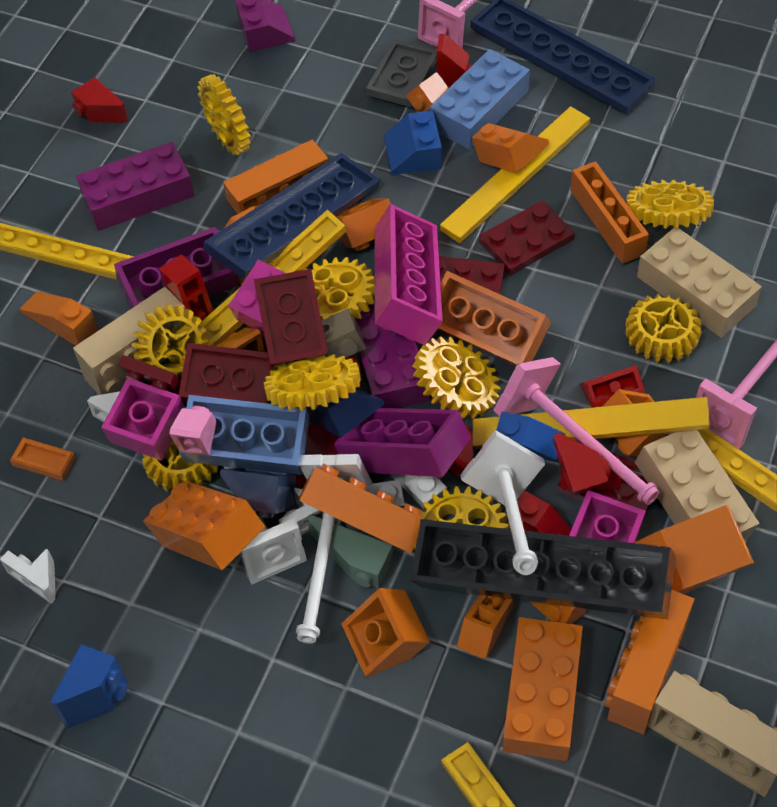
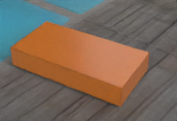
(43, 459)

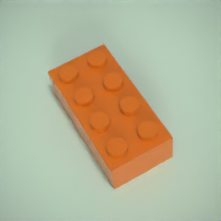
(490, 321)
(204, 524)
(647, 665)
(542, 689)

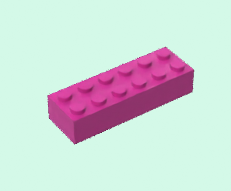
(407, 275)

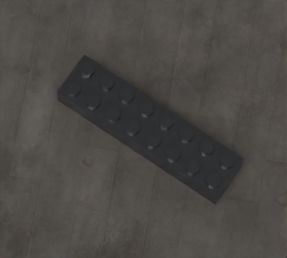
(568, 572)

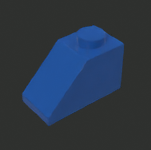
(529, 433)

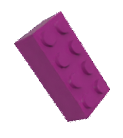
(135, 186)
(141, 277)
(388, 364)
(407, 441)

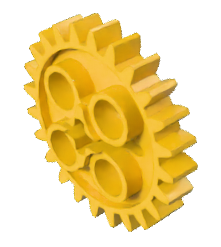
(224, 114)
(670, 203)
(343, 287)
(312, 382)
(464, 389)
(465, 508)

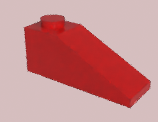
(187, 286)

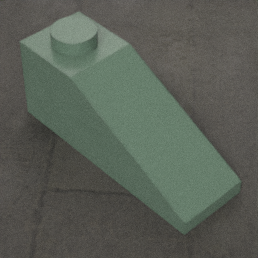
(360, 556)

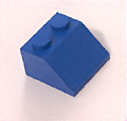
(414, 144)
(89, 687)

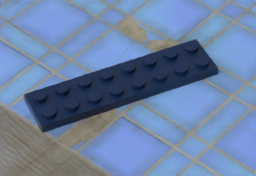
(564, 54)
(278, 221)

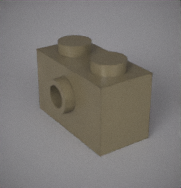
(342, 334)

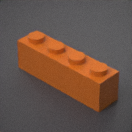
(272, 176)
(609, 212)
(361, 508)

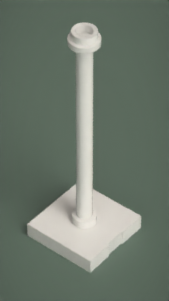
(349, 466)
(504, 472)
(273, 550)

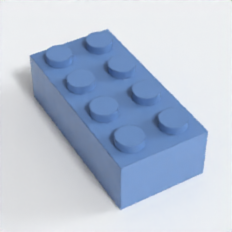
(480, 97)
(253, 435)

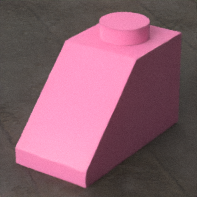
(194, 430)

